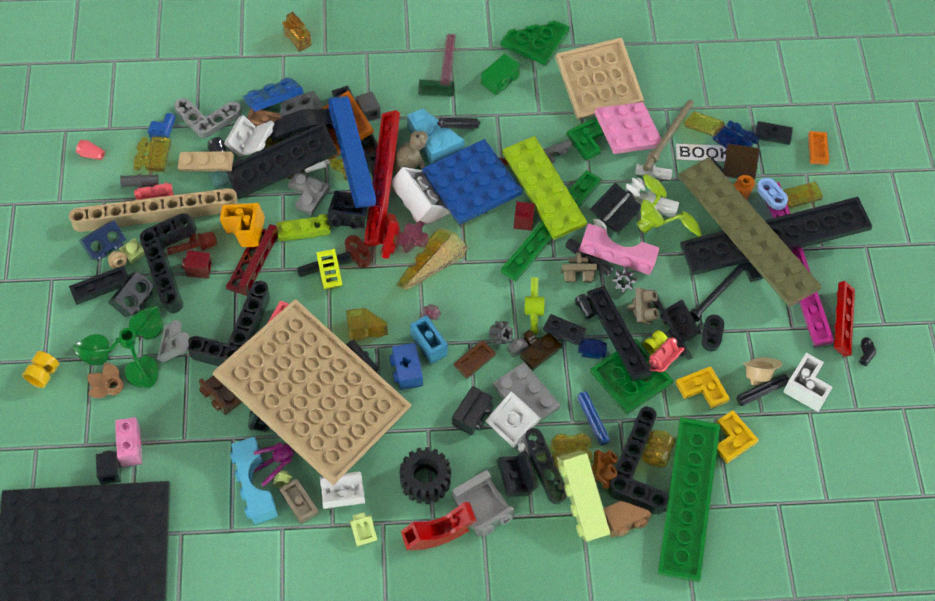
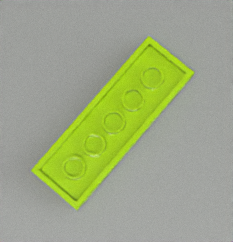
(544, 187)

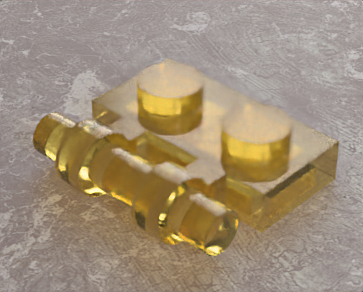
(157, 155)

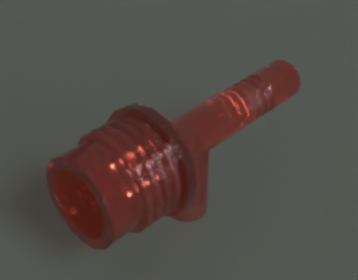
(205, 241)

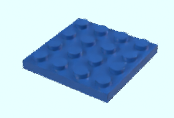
(472, 181)

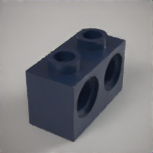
(100, 236)

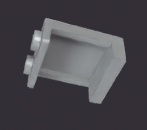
(486, 503)

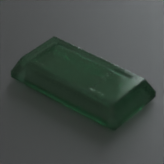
(434, 88)

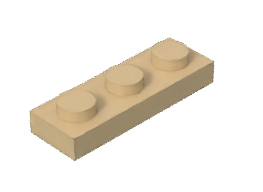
(205, 161)

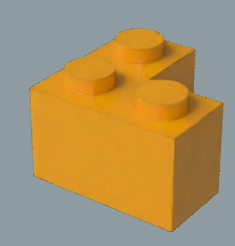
(244, 221)

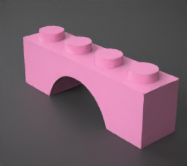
(598, 244)

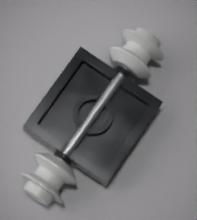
(617, 206)

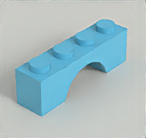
(259, 502)

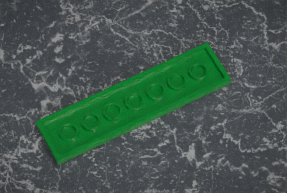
(689, 500)

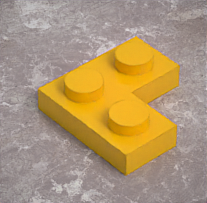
(703, 382)
(738, 438)

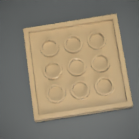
(598, 77)

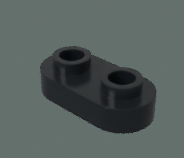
(712, 334)

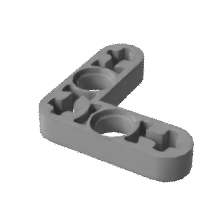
(203, 122)

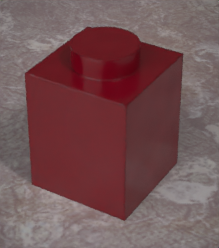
(524, 216)
(197, 264)

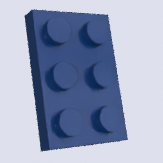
(273, 94)

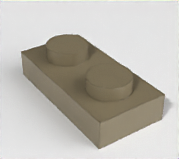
(298, 501)

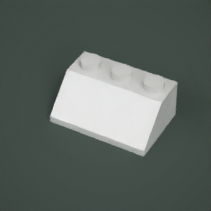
(418, 195)

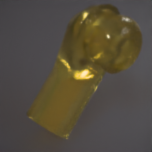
(337, 164)

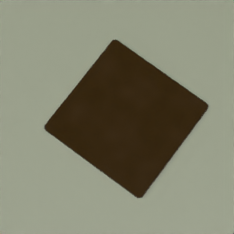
(741, 161)

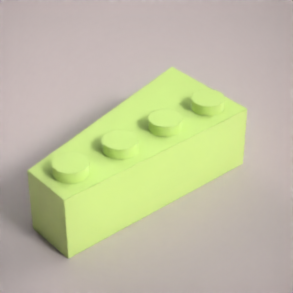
(583, 495)

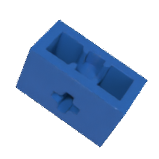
(406, 356)

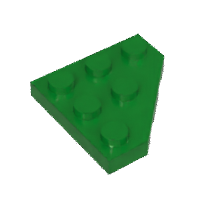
(536, 41)

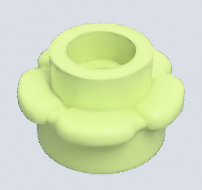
(282, 479)

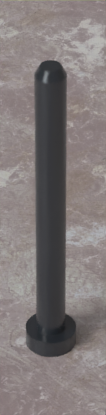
(696, 313)

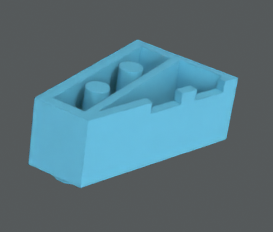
(440, 141)

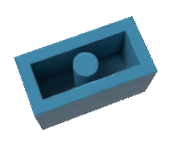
(428, 339)

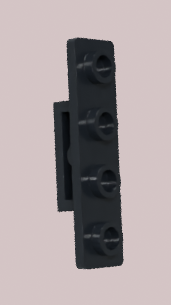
(680, 322)

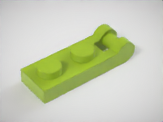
(303, 228)

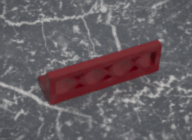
(255, 263)

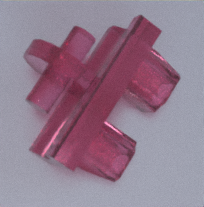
(412, 236)

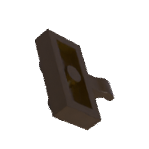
(539, 350)

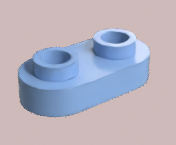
(773, 193)

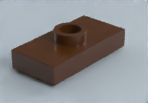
(474, 359)

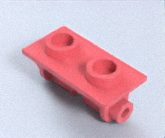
(153, 192)
(664, 357)

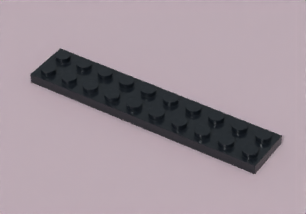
(794, 229)

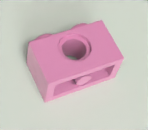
(128, 442)

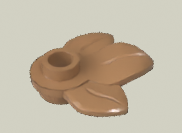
(103, 381)

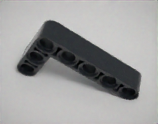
(159, 240)
(240, 332)
(631, 462)

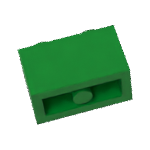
(500, 74)

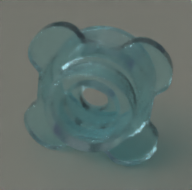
(219, 182)

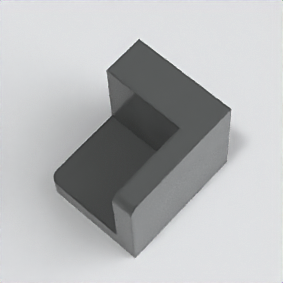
(369, 105)

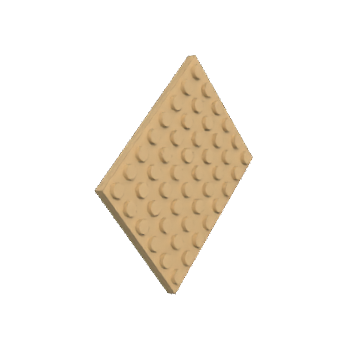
(312, 391)

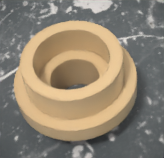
(114, 257)

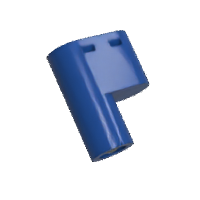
(162, 129)

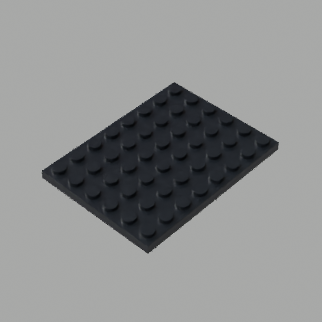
(85, 543)

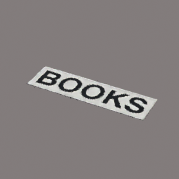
(700, 152)

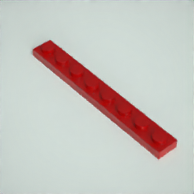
(382, 178)

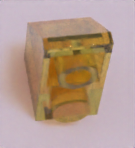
(365, 324)

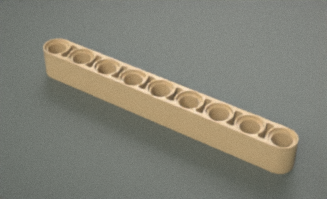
(162, 209)

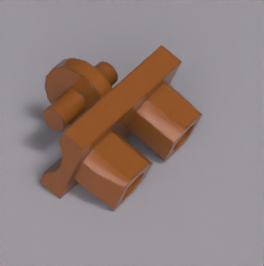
(602, 467)

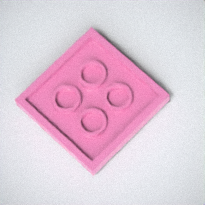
(628, 127)

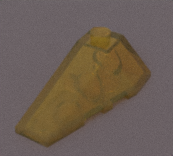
(440, 252)

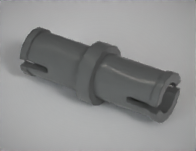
(139, 180)

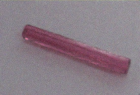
(447, 60)

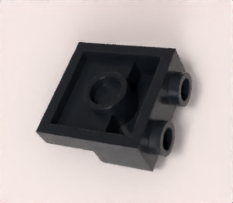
(343, 211)

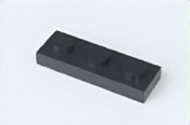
(98, 285)

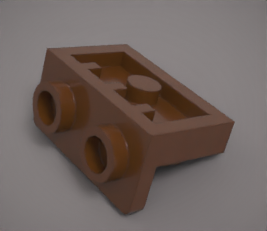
(220, 395)

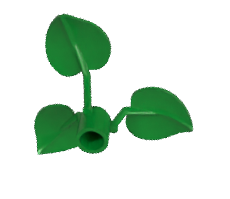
(141, 372)

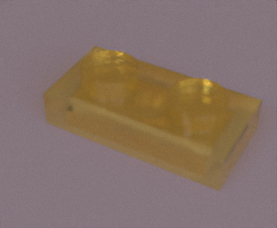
(803, 194)

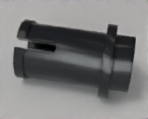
(585, 306)

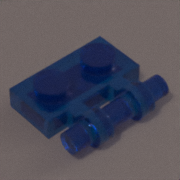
(731, 135)

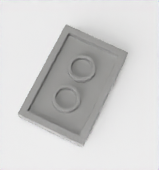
(528, 389)

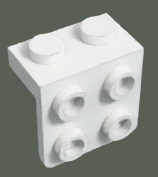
(248, 138)

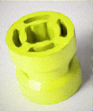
(655, 342)

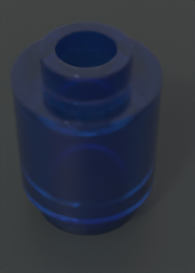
(592, 348)

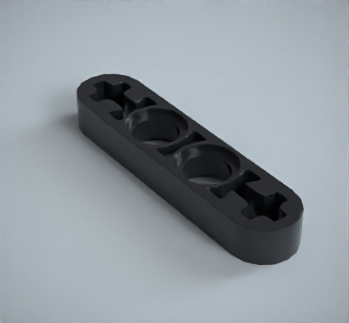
(548, 464)

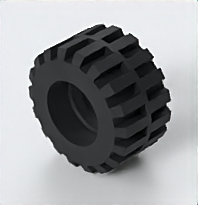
(425, 460)

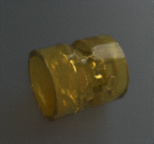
(658, 448)

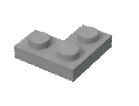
(312, 192)
(173, 341)

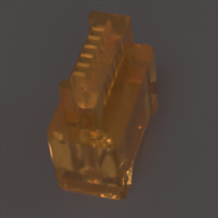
(296, 32)

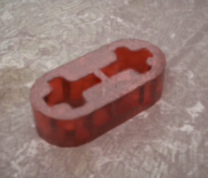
(355, 253)

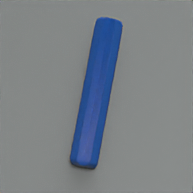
(593, 418)

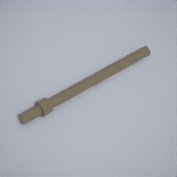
(654, 155)

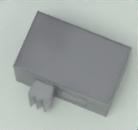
(517, 347)

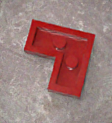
(391, 230)

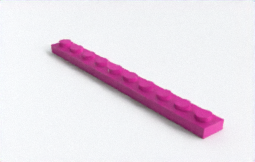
(810, 306)

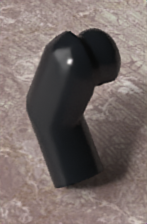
(868, 351)

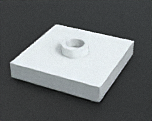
(512, 419)

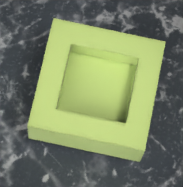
(133, 250)

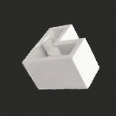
(805, 386)

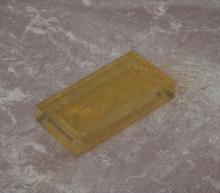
(704, 123)

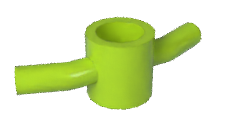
(534, 305)

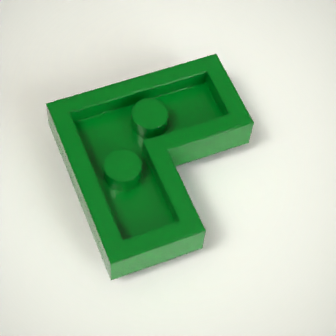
(583, 138)

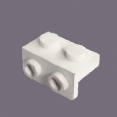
(345, 492)

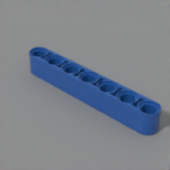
(352, 152)

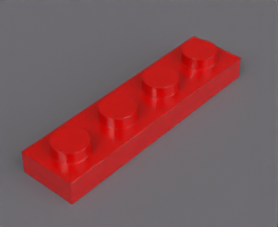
(844, 318)

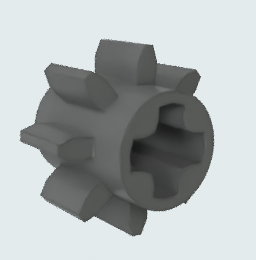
(500, 332)

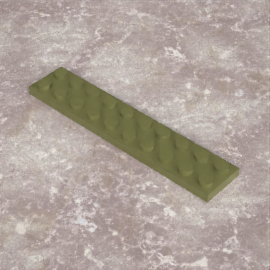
(749, 232)

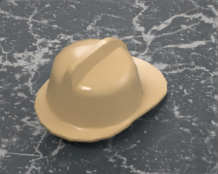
(761, 369)

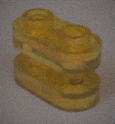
(567, 444)

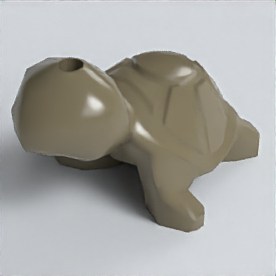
(408, 153)

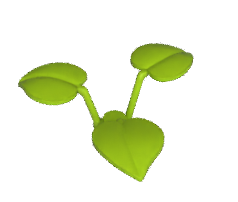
(652, 218)

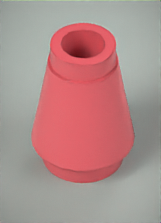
(89, 150)

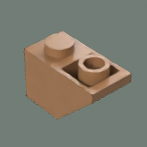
(624, 517)

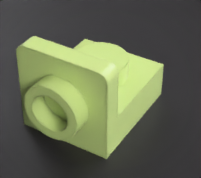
(363, 529)

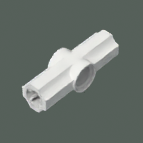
(663, 206)

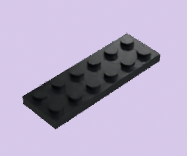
(281, 160)

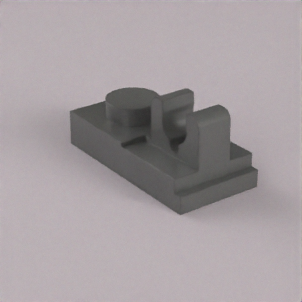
(560, 149)

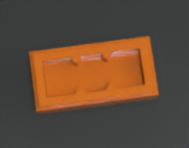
(818, 148)

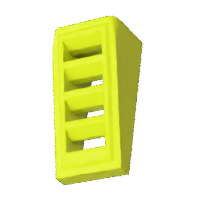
(333, 284)

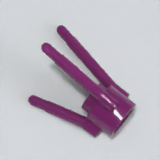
(282, 453)

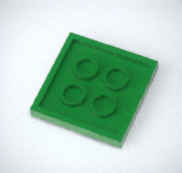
(618, 384)

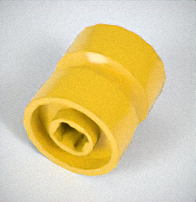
(39, 371)

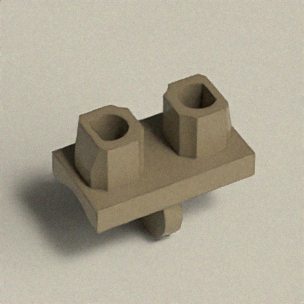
(586, 269)
(641, 306)

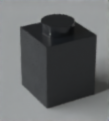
(108, 467)

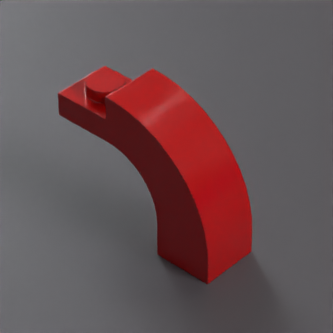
(439, 531)

